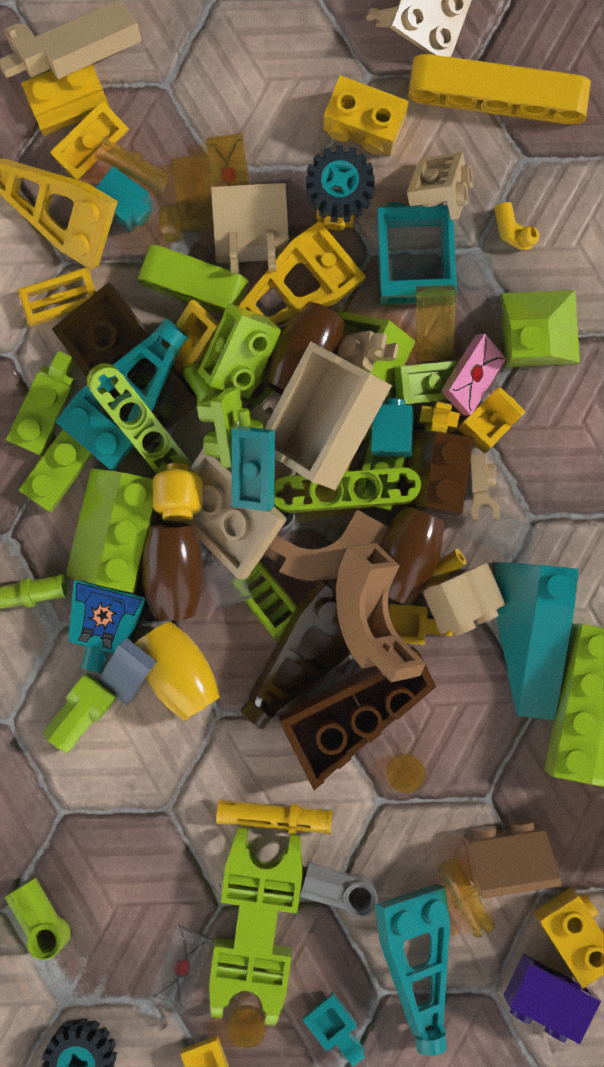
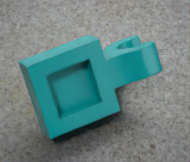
(332, 1026)

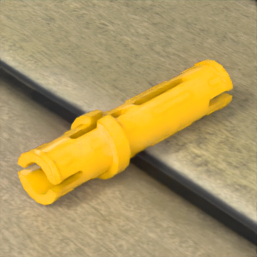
(274, 816)

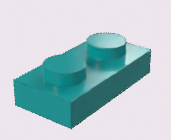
(253, 468)

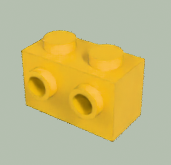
(364, 116)
(574, 934)

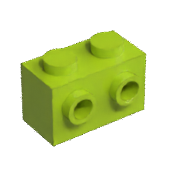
(239, 351)

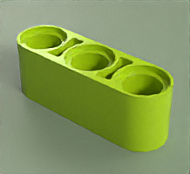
(191, 279)

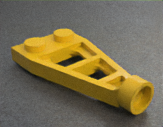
(89, 218)
(325, 261)

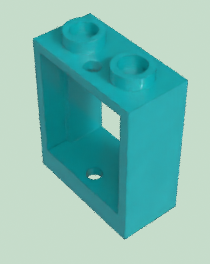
(398, 216)

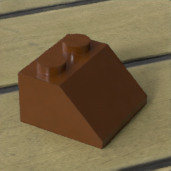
(443, 469)

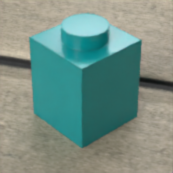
(133, 200)
(392, 429)

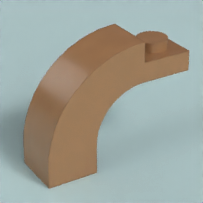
(325, 562)
(364, 613)

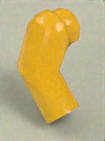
(512, 232)
(446, 566)

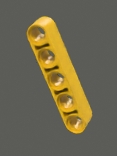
(499, 89)

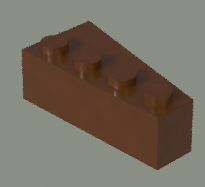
(347, 716)

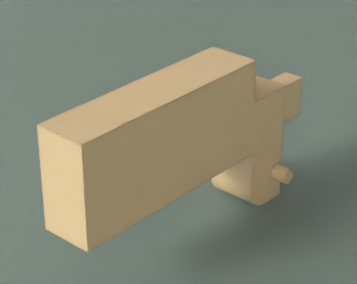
(71, 44)

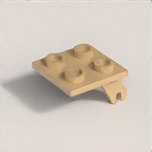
(425, 23)
(250, 223)

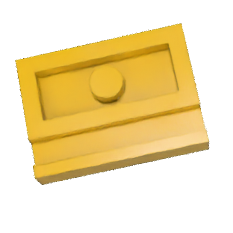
(63, 100)

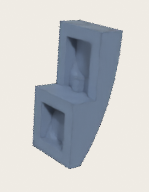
(127, 671)

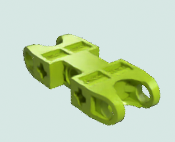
(251, 958)

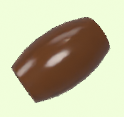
(309, 324)
(416, 545)
(172, 571)

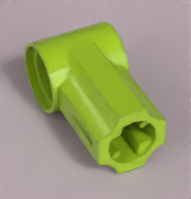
(85, 705)
(35, 915)

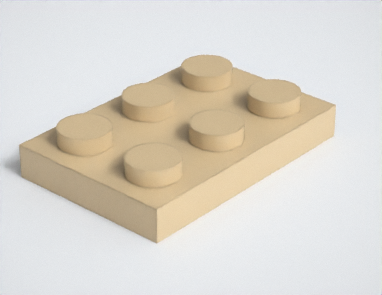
(231, 533)

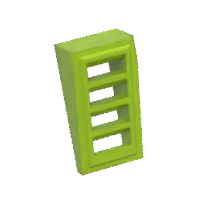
(271, 600)

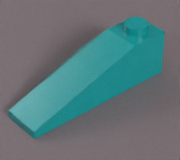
(535, 632)

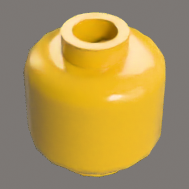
(177, 493)

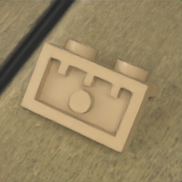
(441, 180)

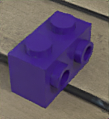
(551, 1000)

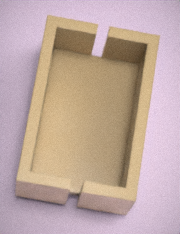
(324, 415)

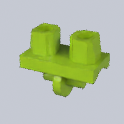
(226, 414)

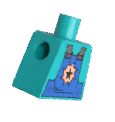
(102, 621)

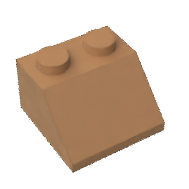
(511, 859)

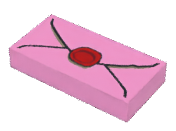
(473, 374)

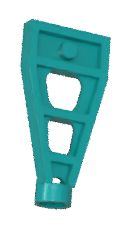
(98, 430)
(405, 919)

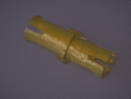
(132, 165)
(466, 897)

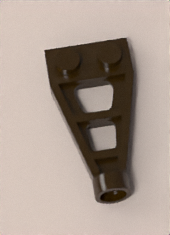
(315, 610)

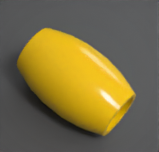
(181, 674)

